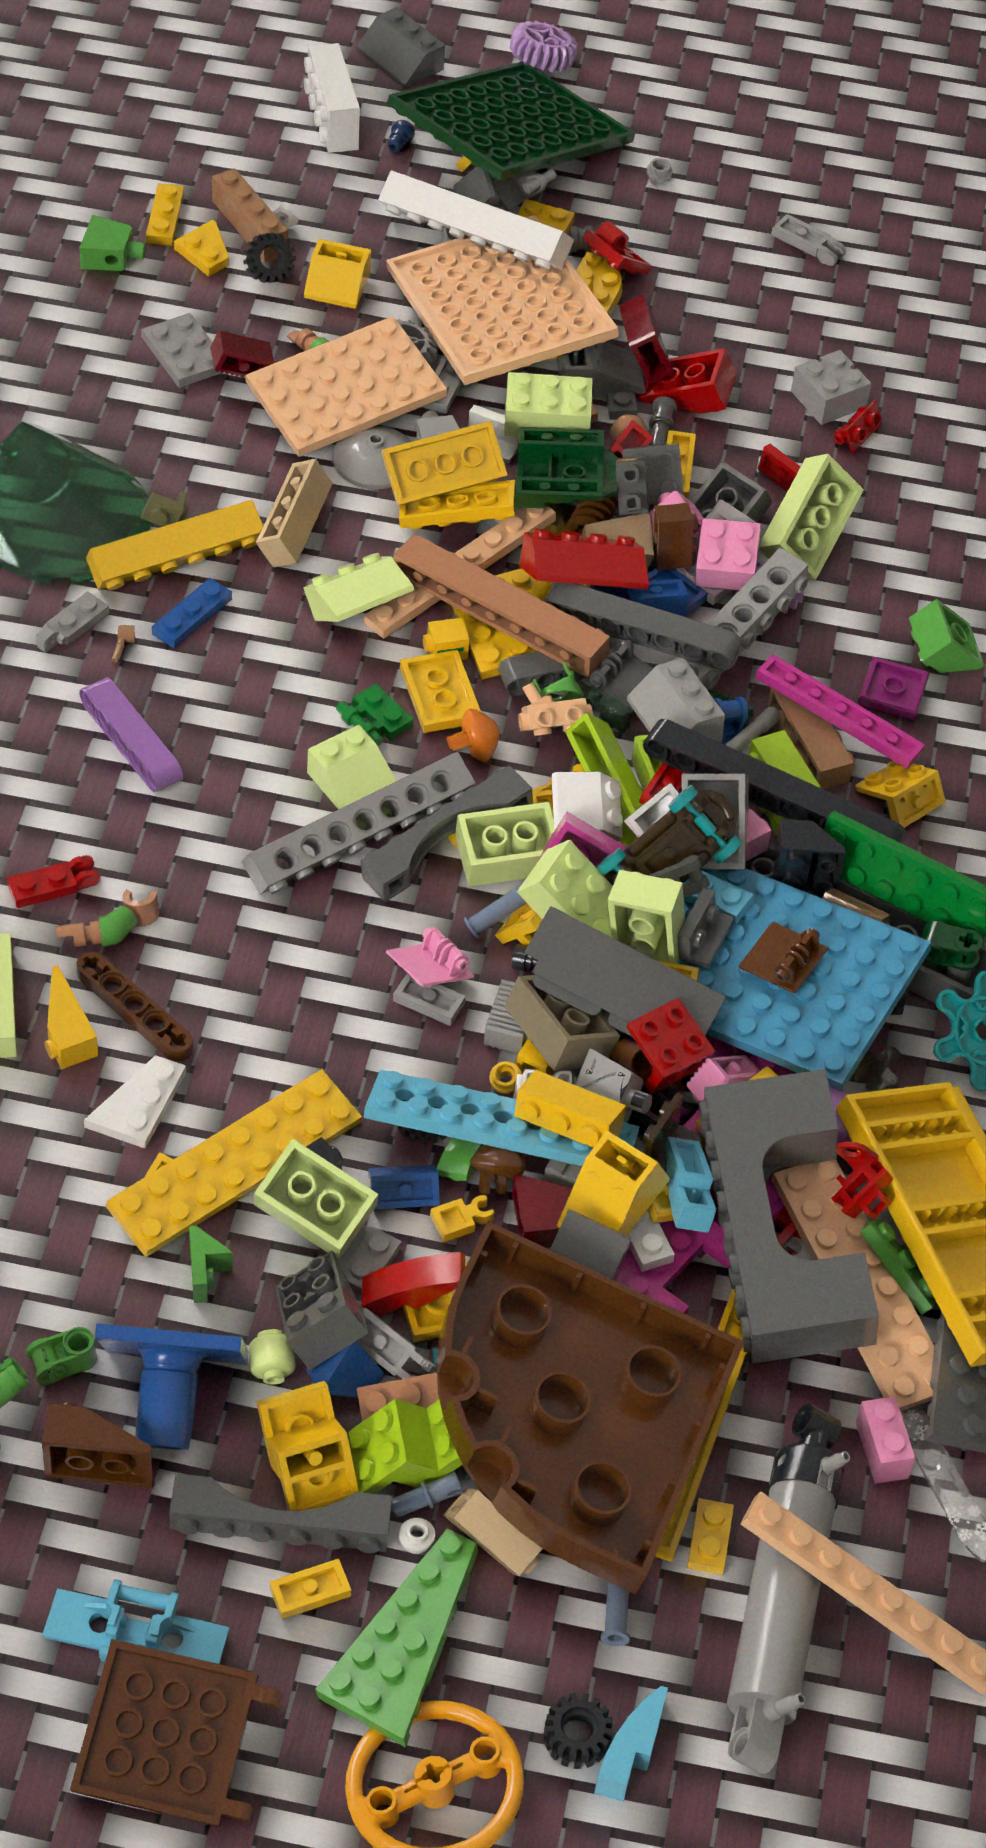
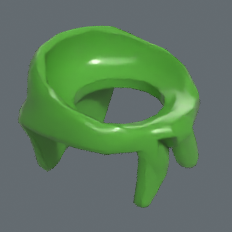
(566, 684)

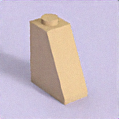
(635, 526)
(492, 1532)

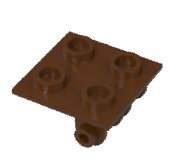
(784, 956)

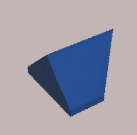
(347, 1371)

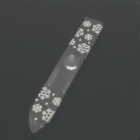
(946, 1484)

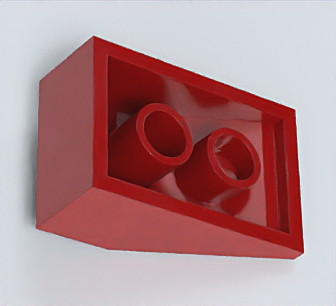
(699, 382)

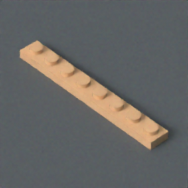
(482, 552)
(867, 1590)

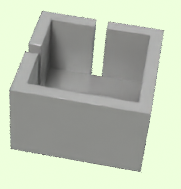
(830, 387)

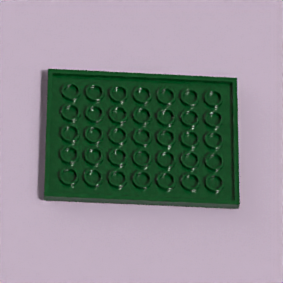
(510, 119)

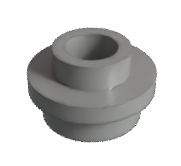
(659, 170)

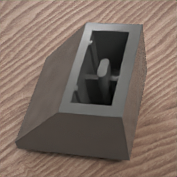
(478, 186)

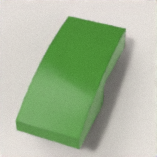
(456, 1159)

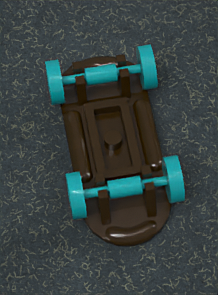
(695, 825)

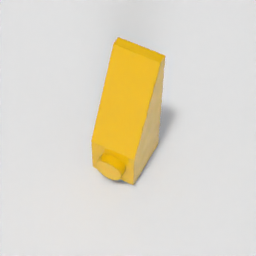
(69, 1031)

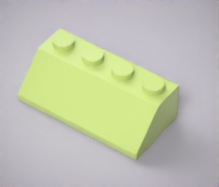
(813, 513)

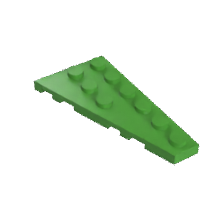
(398, 1651)

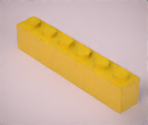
(174, 545)

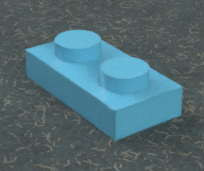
(729, 897)

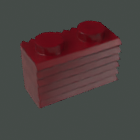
(240, 354)

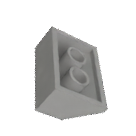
(678, 695)

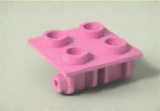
(433, 961)

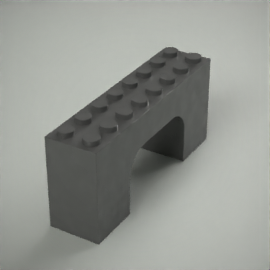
(782, 1301)

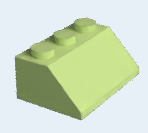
(356, 588)

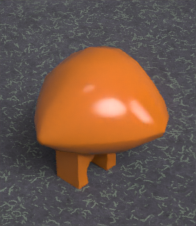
(478, 733)

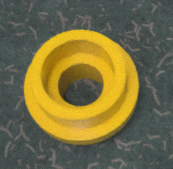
(500, 1070)

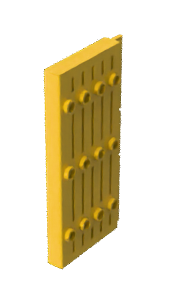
(937, 1193)

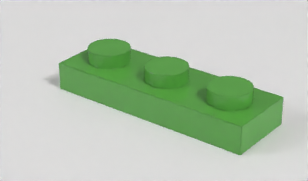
(899, 1263)

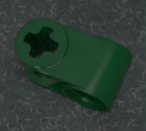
(950, 945)

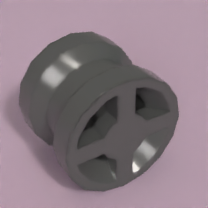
(578, 234)

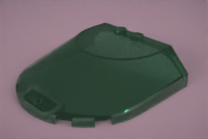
(61, 505)

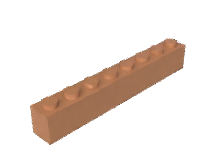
(502, 605)

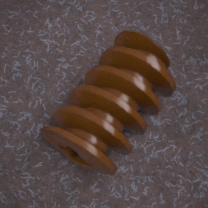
(591, 512)

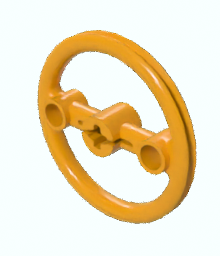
(443, 1773)

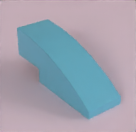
(689, 1185)
(631, 1746)

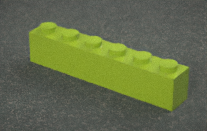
(601, 753)

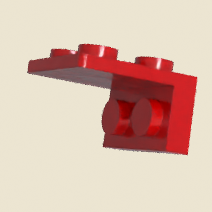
(670, 1043)

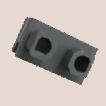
(632, 485)

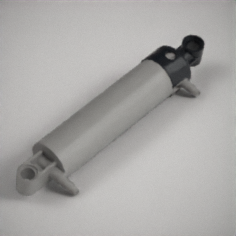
(783, 1596)

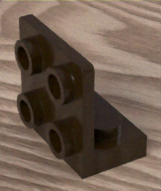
(667, 1126)

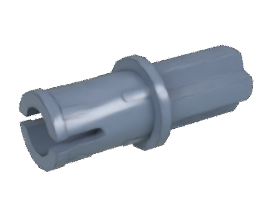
(428, 1494)

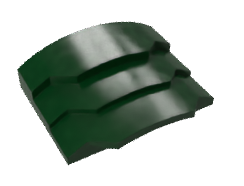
(563, 467)

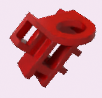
(867, 1169)

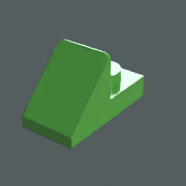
(206, 1257)

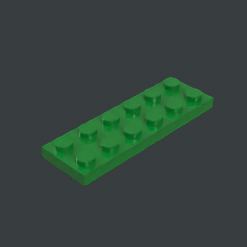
(907, 877)

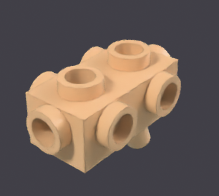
(546, 714)

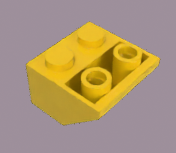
(337, 273)

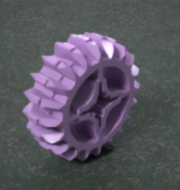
(543, 46)

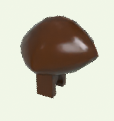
(495, 1166)

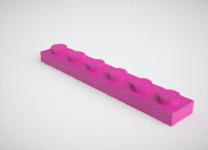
(840, 711)

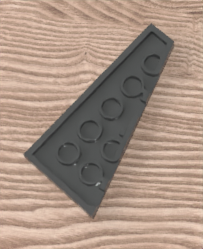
(958, 1396)

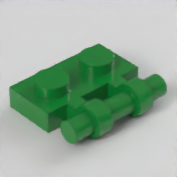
(380, 709)

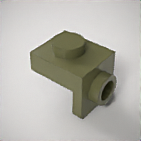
(164, 510)

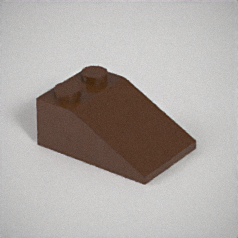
(92, 1449)

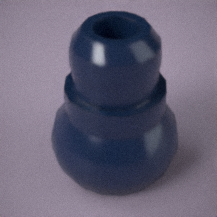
(401, 134)

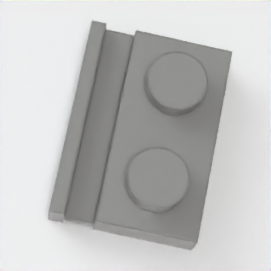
(367, 1253)

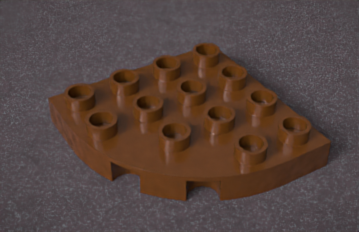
(576, 1401)

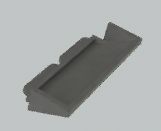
(603, 973)

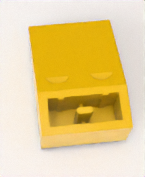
(616, 1185)

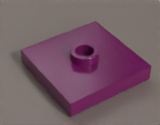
(893, 688)

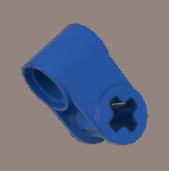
(735, 716)

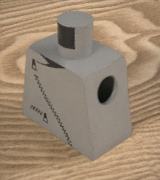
(614, 1082)

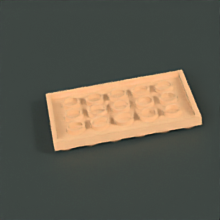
(346, 386)

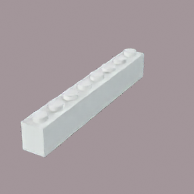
(476, 220)

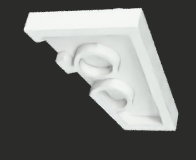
(139, 1103)

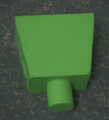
(108, 245)

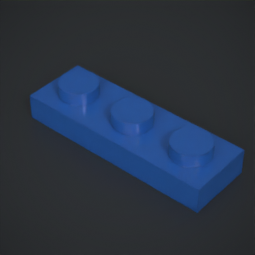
(191, 613)

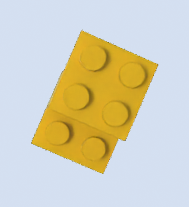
(307, 1447)

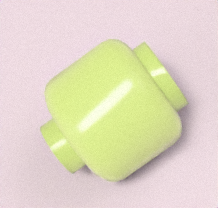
(271, 1356)

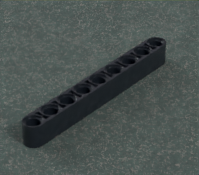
(768, 786)

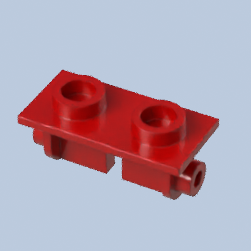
(860, 427)

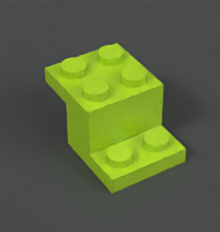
(402, 1446)

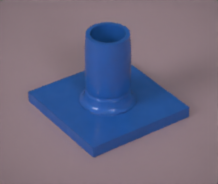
(169, 1376)

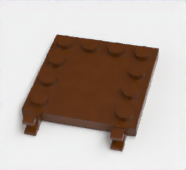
(168, 1733)

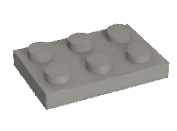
(181, 349)

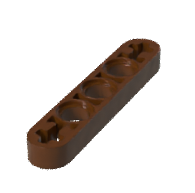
(137, 1019)

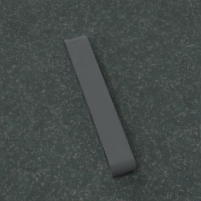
(647, 625)

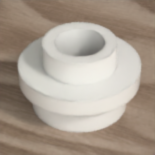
(416, 1544)

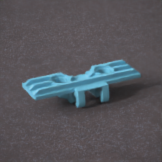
(73, 1613)

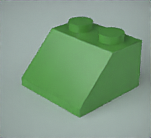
(945, 639)

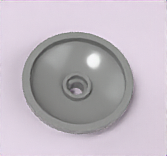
(360, 457)

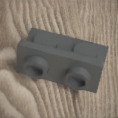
(703, 930)

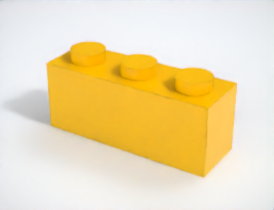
(568, 1109)

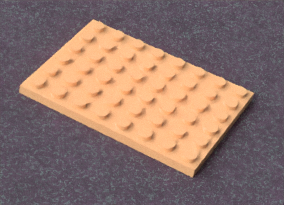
(498, 310)

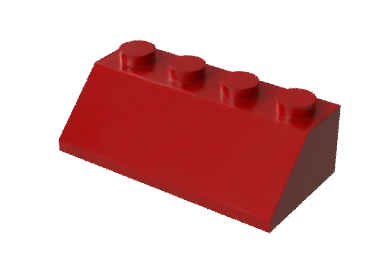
(584, 559)

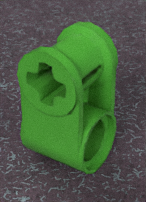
(61, 1356)

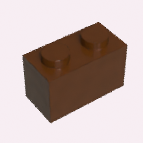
(674, 536)

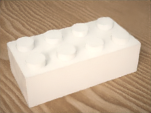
(332, 98)

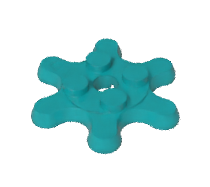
(963, 1039)

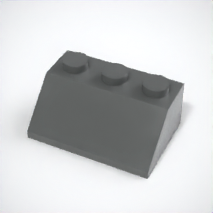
(402, 48)

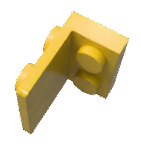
(908, 791)

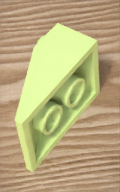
(349, 768)

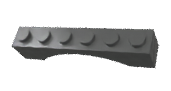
(394, 864)
(206, 1507)

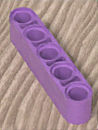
(131, 734)

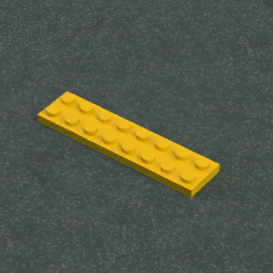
(229, 1163)

